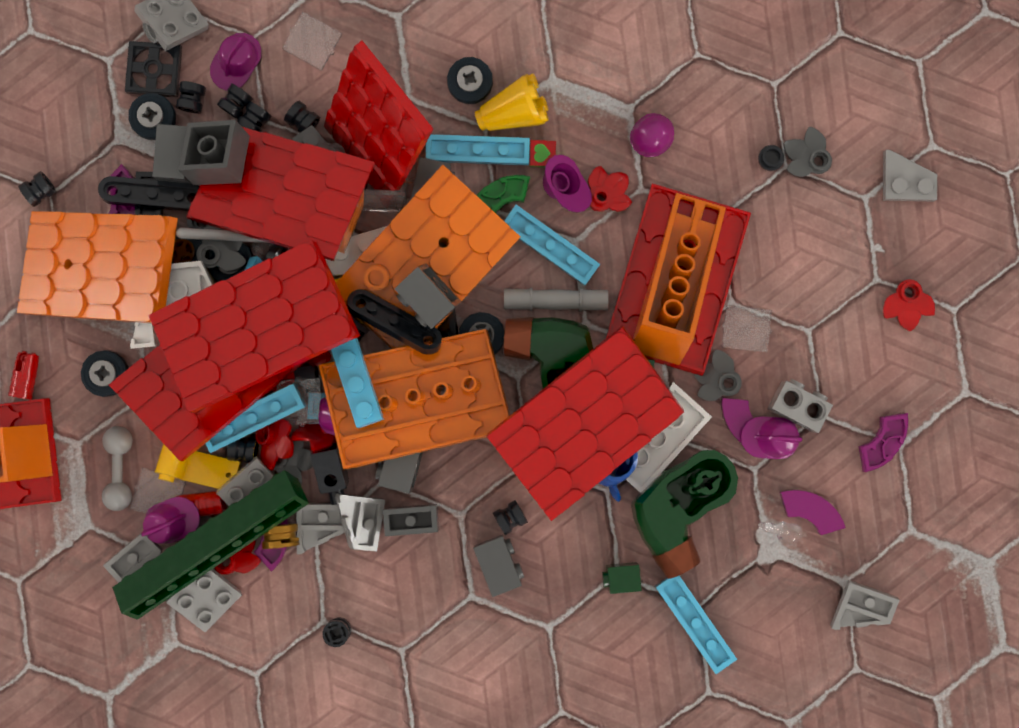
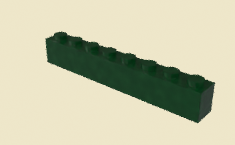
(210, 545)

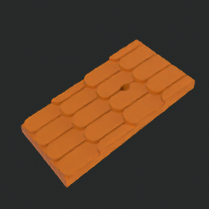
(437, 213)
(97, 265)
(412, 402)

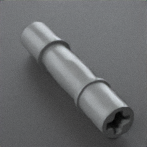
(556, 299)

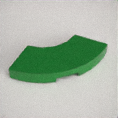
(505, 191)

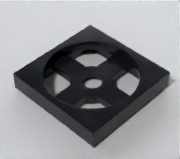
(136, 48)

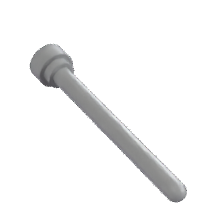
(212, 234)

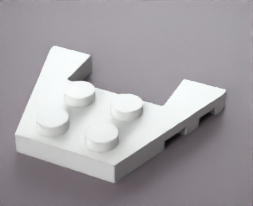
(184, 281)

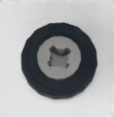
(466, 89)
(161, 113)
(92, 371)

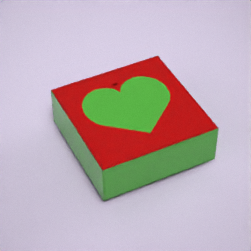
(541, 152)

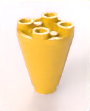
(514, 107)

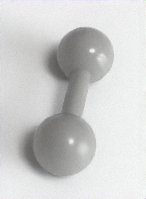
(117, 494)

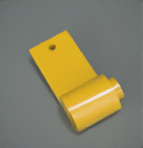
(197, 468)

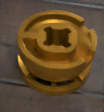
(281, 537)

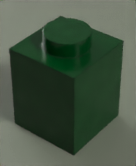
(622, 578)

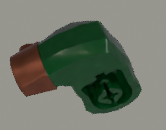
(549, 341)
(678, 500)

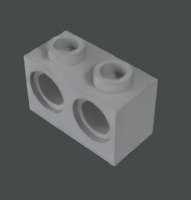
(797, 412)

